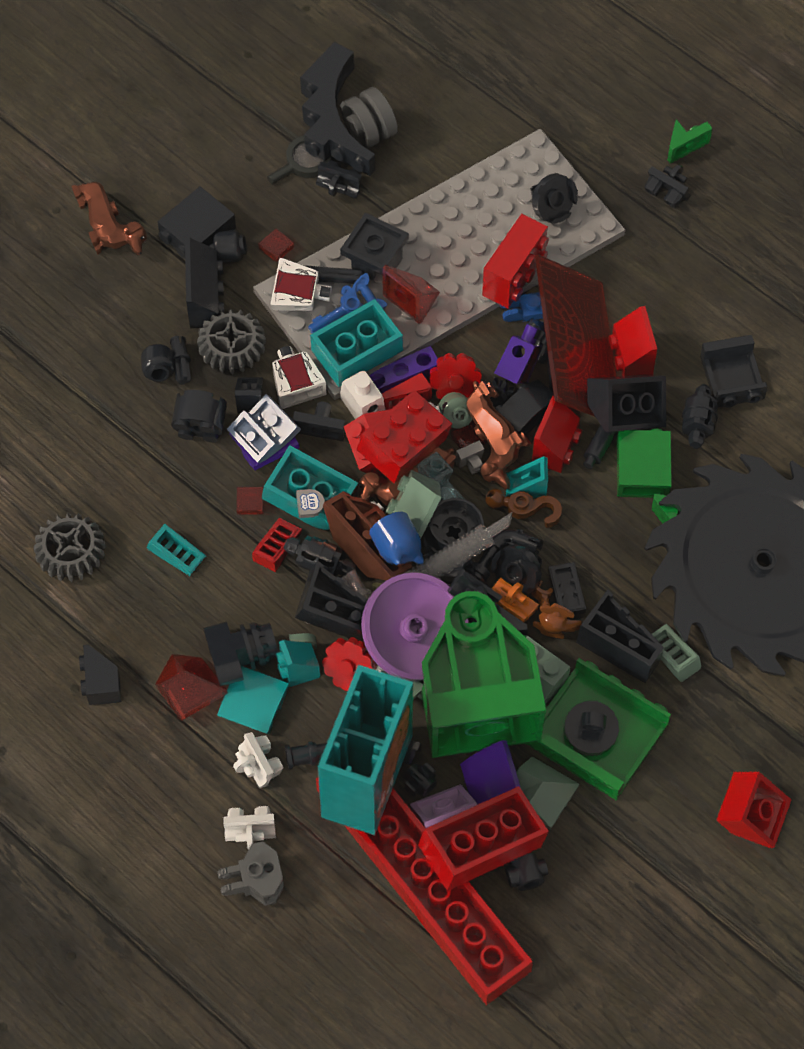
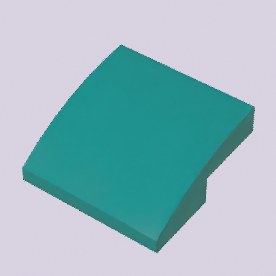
(254, 700)

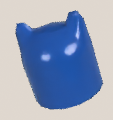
(397, 539)

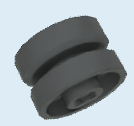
(369, 117)

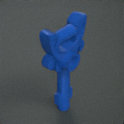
(348, 301)

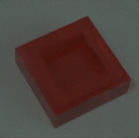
(276, 245)
(466, 436)
(249, 500)

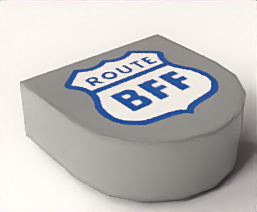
(309, 503)

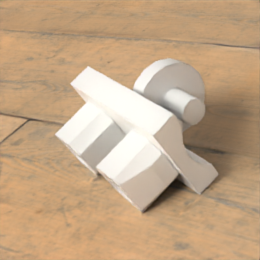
(253, 761)
(249, 827)

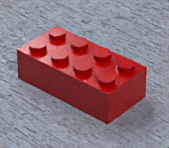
(482, 838)

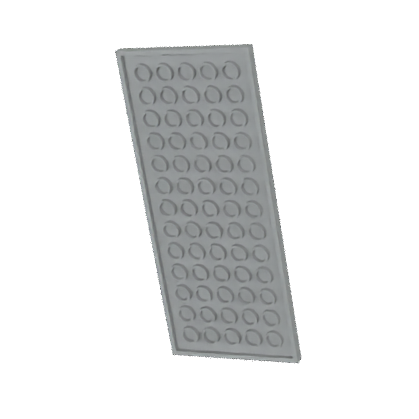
(454, 237)

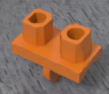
(514, 600)

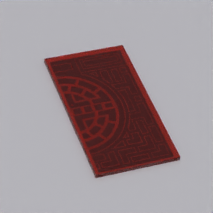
(574, 331)

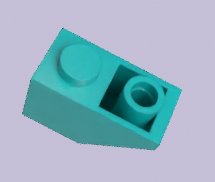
(297, 662)

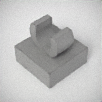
(470, 456)

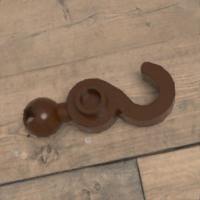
(523, 505)

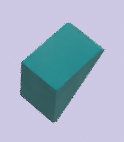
(530, 478)

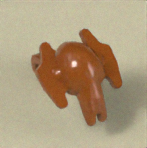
(553, 617)

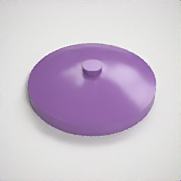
(404, 621)

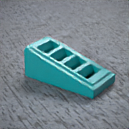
(174, 538)

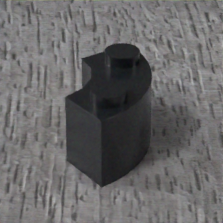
(526, 406)

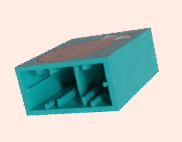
(366, 749)

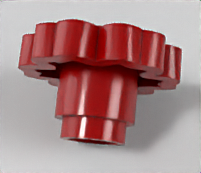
(454, 375)
(344, 659)

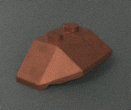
(350, 526)

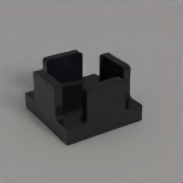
(374, 245)

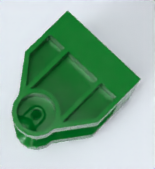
(480, 681)

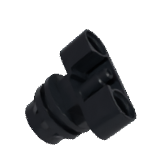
(239, 649)

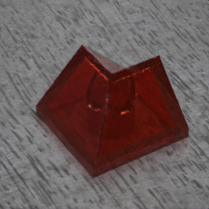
(408, 292)
(188, 685)

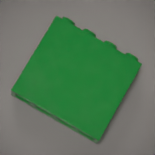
(639, 729)

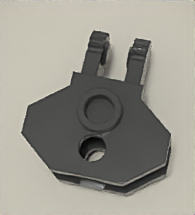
(254, 873)

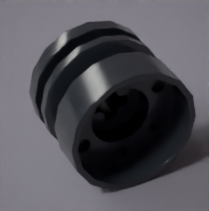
(450, 521)

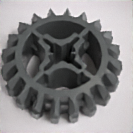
(216, 338)
(71, 555)

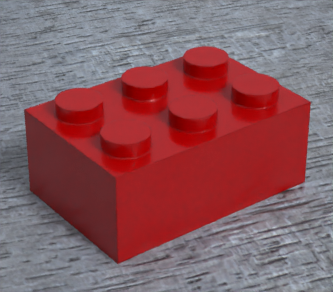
(514, 261)
(404, 436)

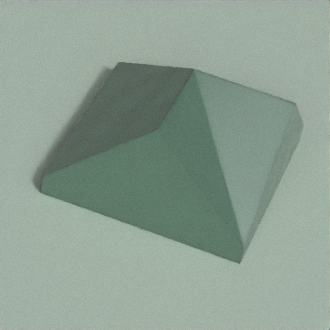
(545, 789)

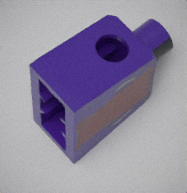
(515, 365)

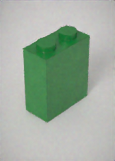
(643, 463)

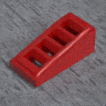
(399, 392)
(267, 560)

